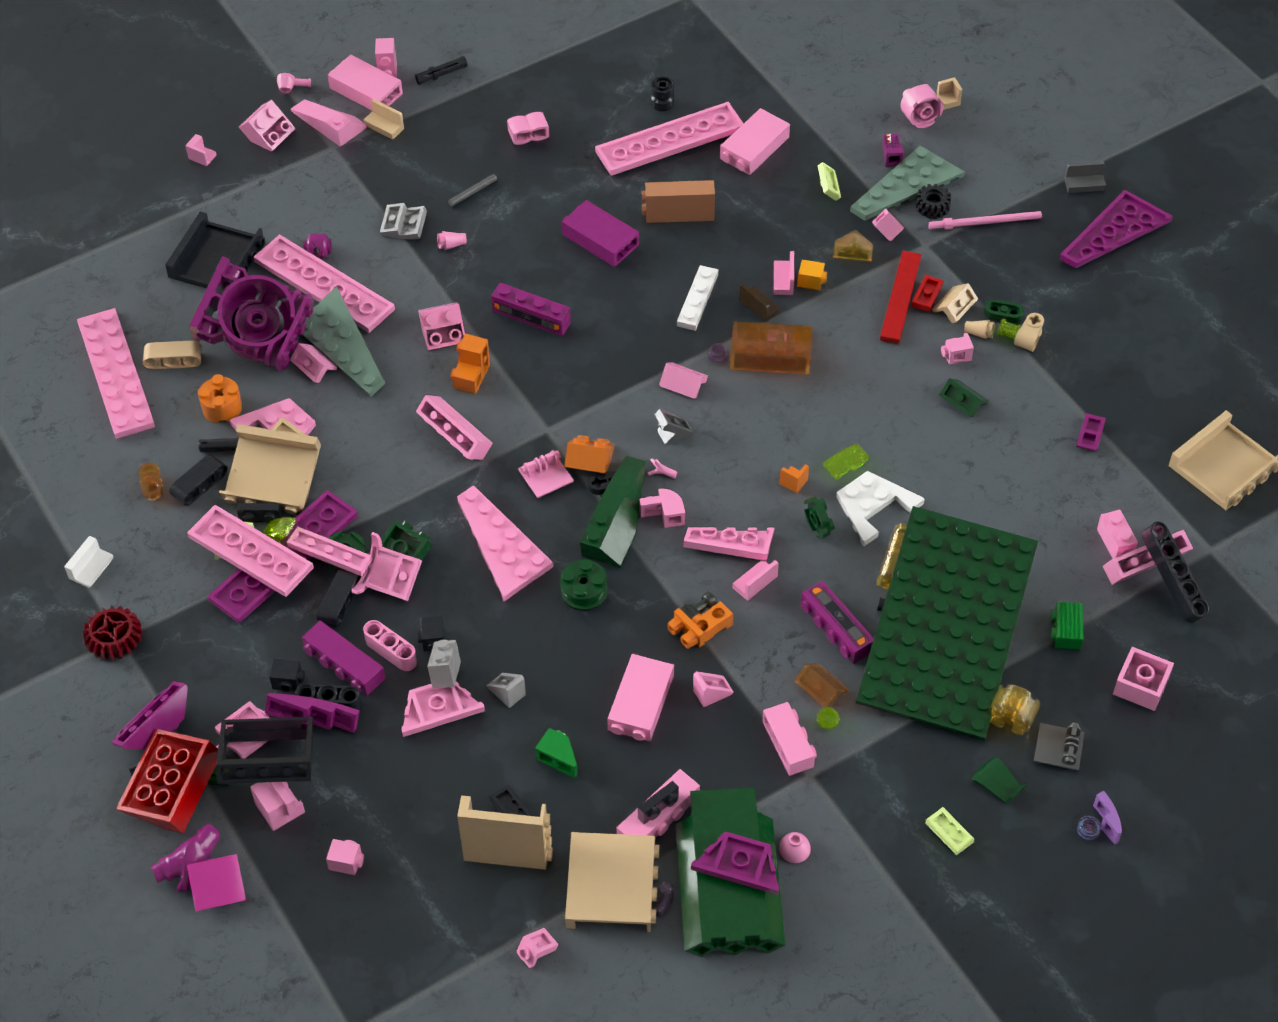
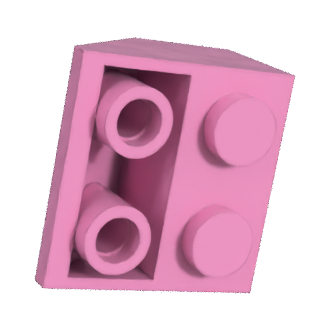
(267, 126)
(442, 325)

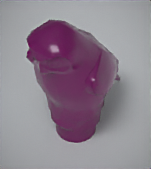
(189, 852)

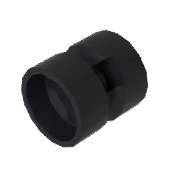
(662, 93)

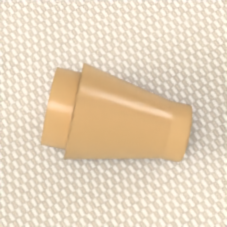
(982, 329)

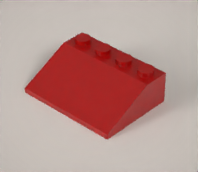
(169, 780)

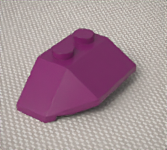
(160, 713)

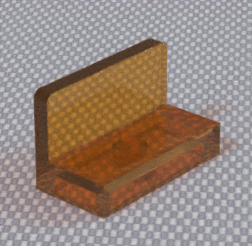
(820, 684)

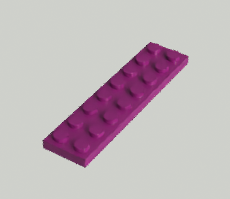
(243, 593)

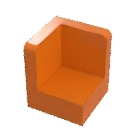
(793, 478)

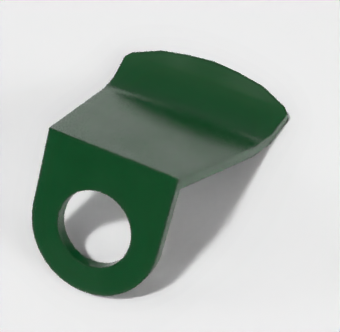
(998, 780)

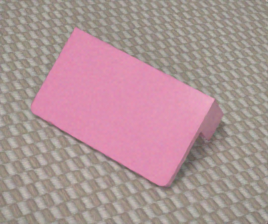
(784, 276)
(312, 361)
(682, 379)
(756, 579)

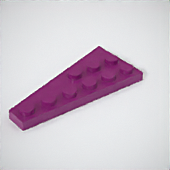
(1117, 225)

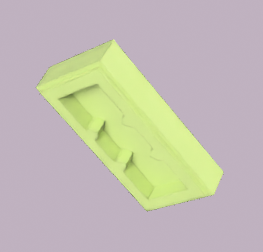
(829, 181)
(949, 831)

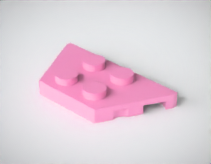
(437, 706)

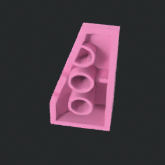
(332, 123)

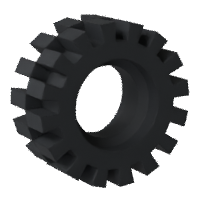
(933, 193)

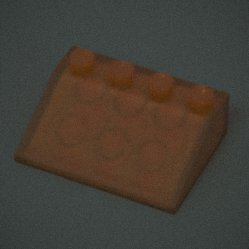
(771, 347)

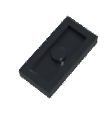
(258, 512)
(654, 805)

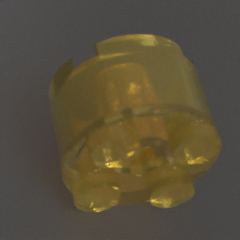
(1014, 709)

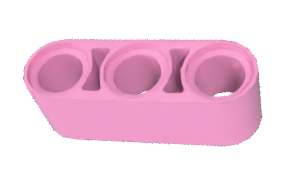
(385, 637)

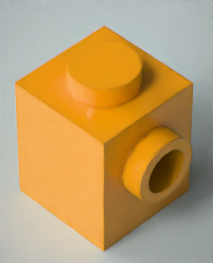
(811, 275)

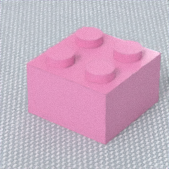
(1143, 678)

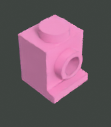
(958, 349)

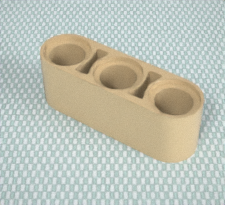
(172, 354)

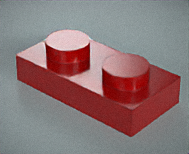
(927, 293)

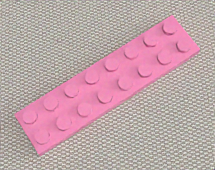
(668, 138)
(319, 279)
(115, 373)

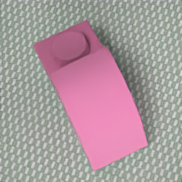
(666, 504)

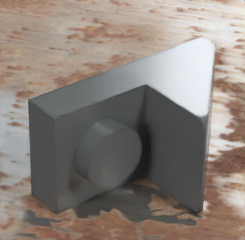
(672, 426)

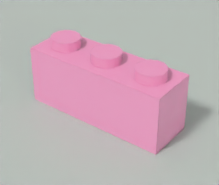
(789, 738)

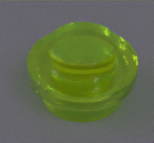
(827, 718)

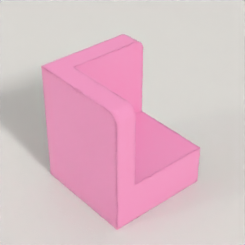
(197, 151)
(888, 225)

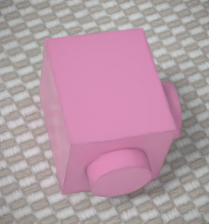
(344, 856)

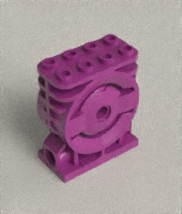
(255, 340)

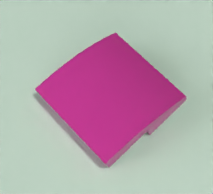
(216, 882)

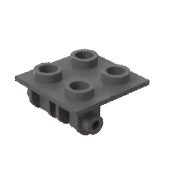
(1059, 746)

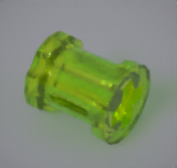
(1008, 329)

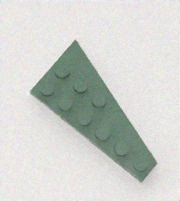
(904, 181)
(338, 337)

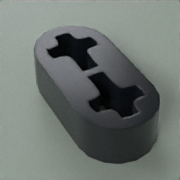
(603, 480)

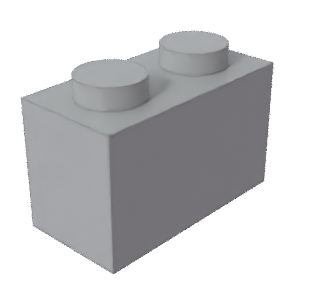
(444, 664)

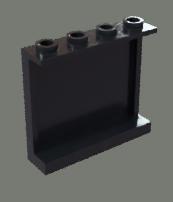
(204, 246)

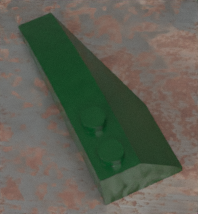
(615, 516)

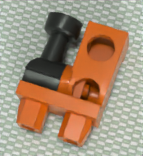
(697, 626)

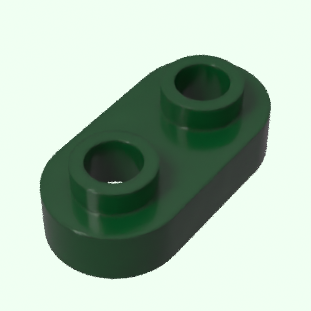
(1001, 309)

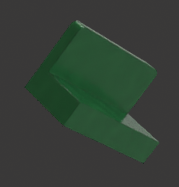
(962, 396)

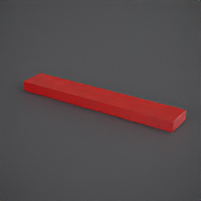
(900, 297)

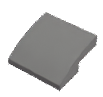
(403, 222)

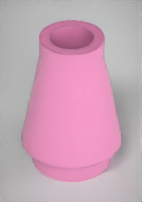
(449, 240)

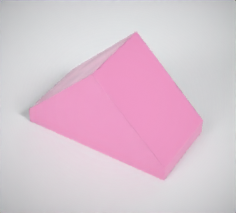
(710, 687)

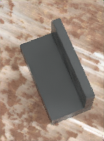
(1085, 177)

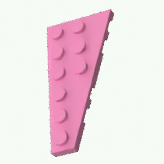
(506, 550)

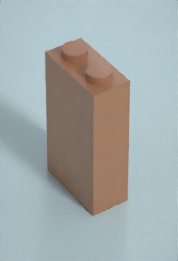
(679, 201)

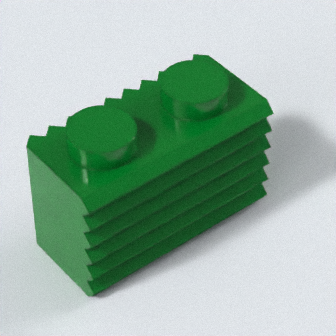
(1067, 625)

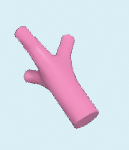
(661, 469)

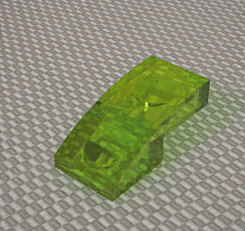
(846, 459)
(279, 528)

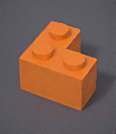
(472, 363)

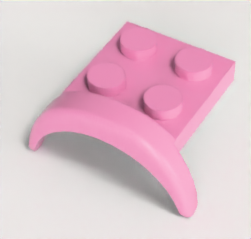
(389, 571)

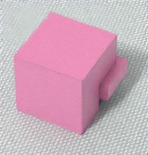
(276, 803)

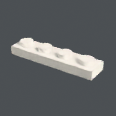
(697, 298)

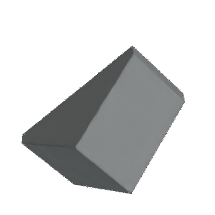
(508, 688)

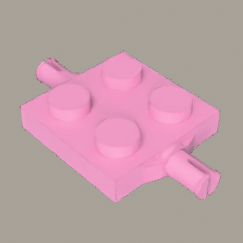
(248, 711)

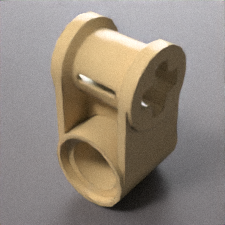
(1030, 332)

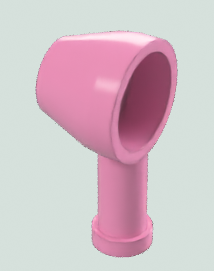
(287, 81)

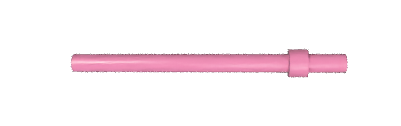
(948, 223)

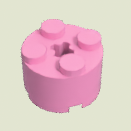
(921, 105)

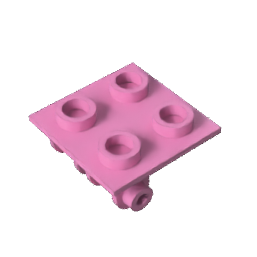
(545, 474)

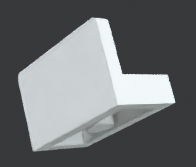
(88, 563)

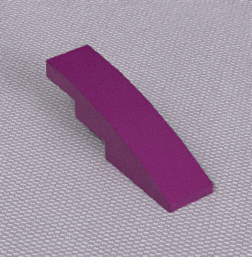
(324, 713)

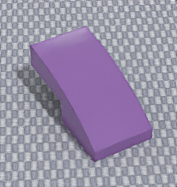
(1111, 822)

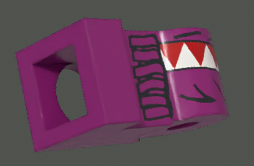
(892, 147)

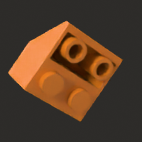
(589, 454)

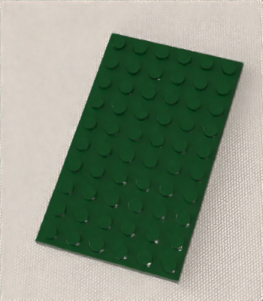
(947, 623)

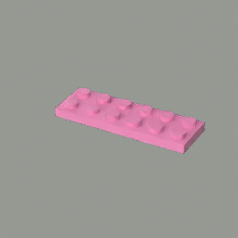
(250, 550)

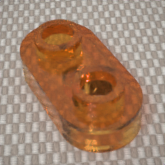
(151, 482)

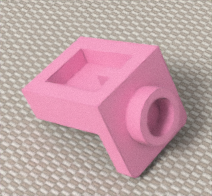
(535, 946)

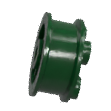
(584, 584)

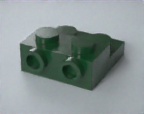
(405, 541)

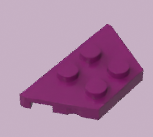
(740, 861)

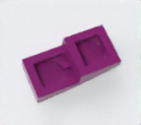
(1091, 432)

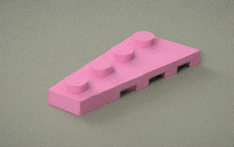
(729, 541)

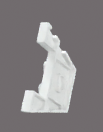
(870, 495)

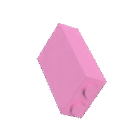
(364, 82)
(754, 141)
(640, 697)

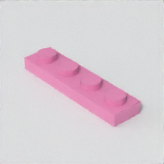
(329, 551)

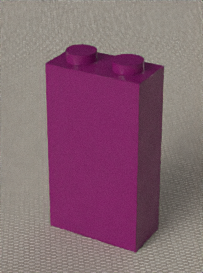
(600, 233)

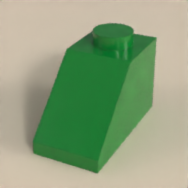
(557, 752)

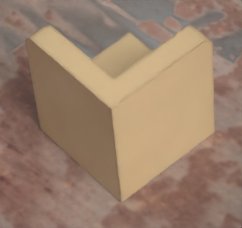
(949, 93)

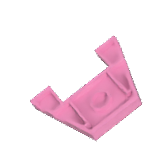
(270, 415)

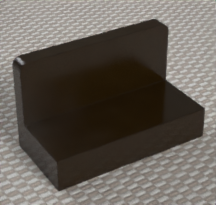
(758, 302)

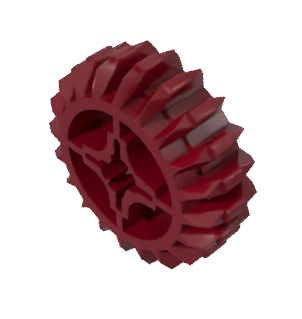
(100, 639)

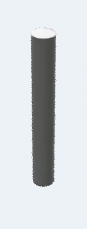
(472, 190)

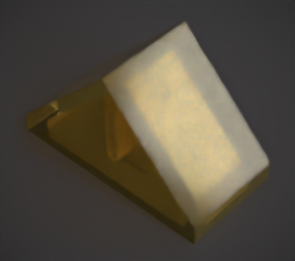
(853, 247)

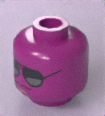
(318, 245)

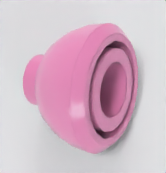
(794, 847)

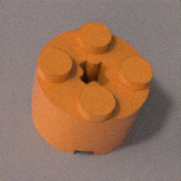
(220, 399)

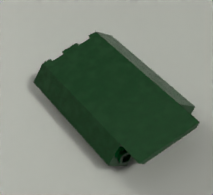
(717, 910)

